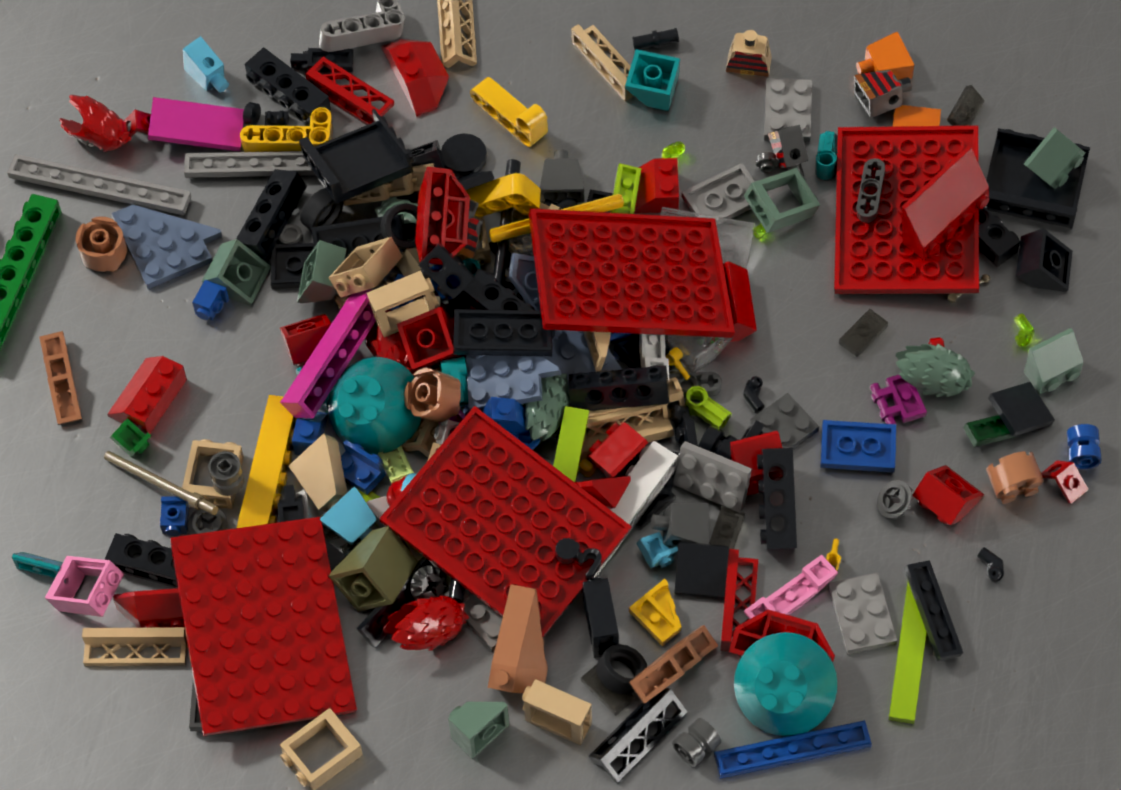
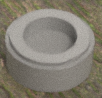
(291, 235)

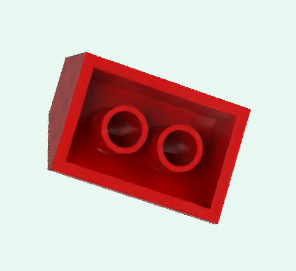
(740, 300)
(149, 393)

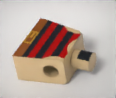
(749, 54)

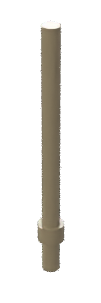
(194, 499)

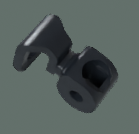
(569, 551)

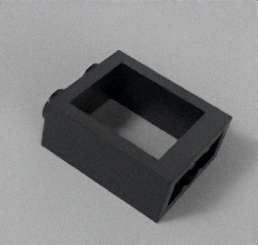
(600, 615)

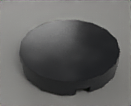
(464, 154)

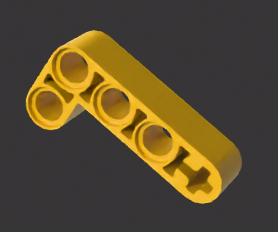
(525, 124)
(261, 137)
(504, 193)

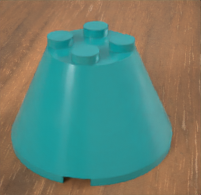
(370, 405)
(785, 684)

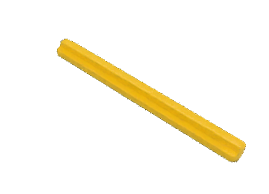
(523, 227)

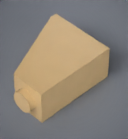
(321, 472)

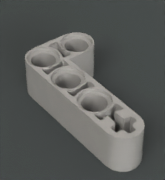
(365, 29)

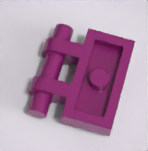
(905, 397)

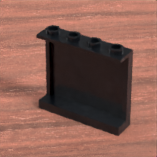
(358, 159)
(1021, 192)

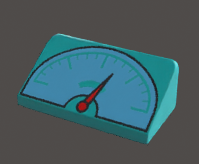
(36, 564)

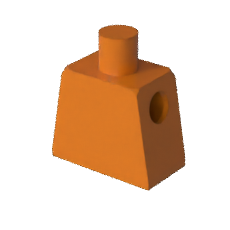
(887, 54)

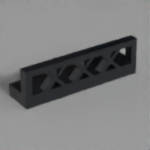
(630, 729)

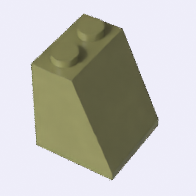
(374, 570)

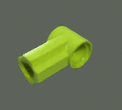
(708, 409)

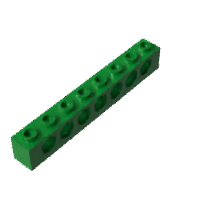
(46, 213)

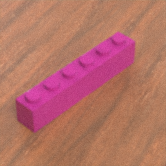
(330, 357)

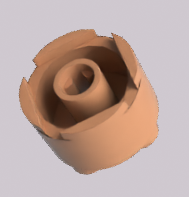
(101, 244)
(433, 395)
(1015, 476)

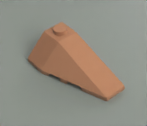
(520, 644)

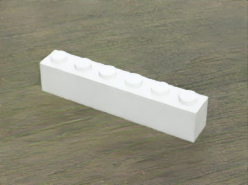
(647, 480)

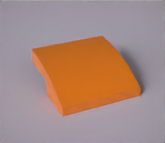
(916, 116)

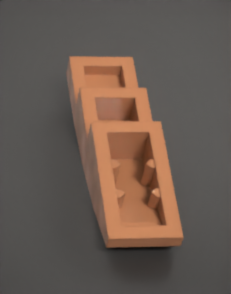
(60, 378)
(673, 664)

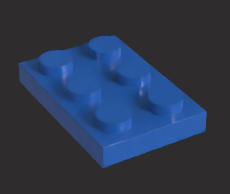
(858, 446)

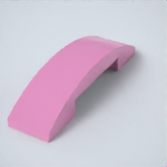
(797, 591)

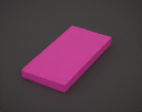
(196, 124)

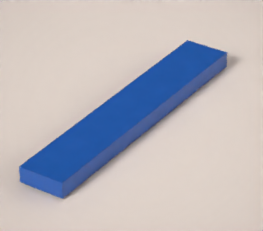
(792, 749)

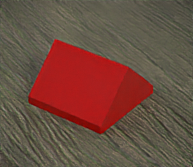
(606, 490)

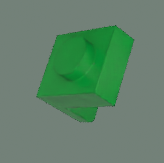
(130, 438)

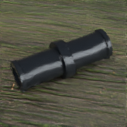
(655, 39)

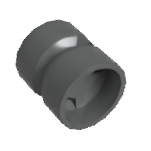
(226, 473)
(698, 740)

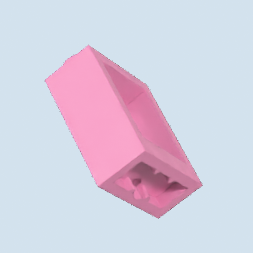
(74, 570)

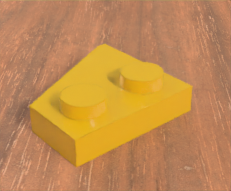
(657, 613)

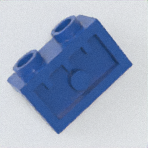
(361, 468)

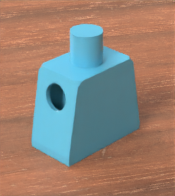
(204, 65)
(350, 517)

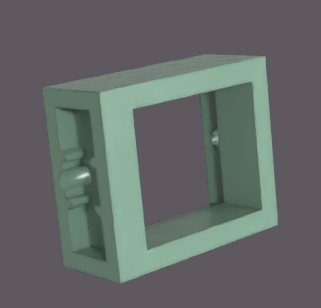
(767, 211)

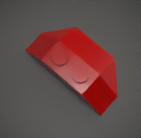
(418, 73)
(441, 213)
(151, 608)
(774, 622)

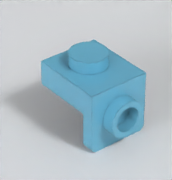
(655, 551)

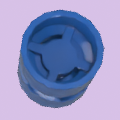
(1083, 446)

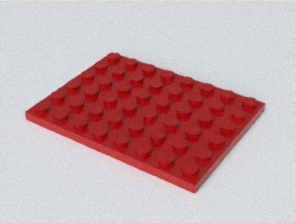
(872, 254)
(630, 273)
(494, 517)
(262, 625)

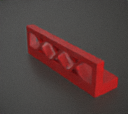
(341, 95)
(730, 596)

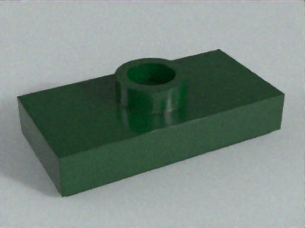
(987, 431)

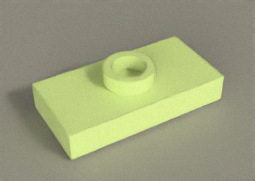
(395, 464)

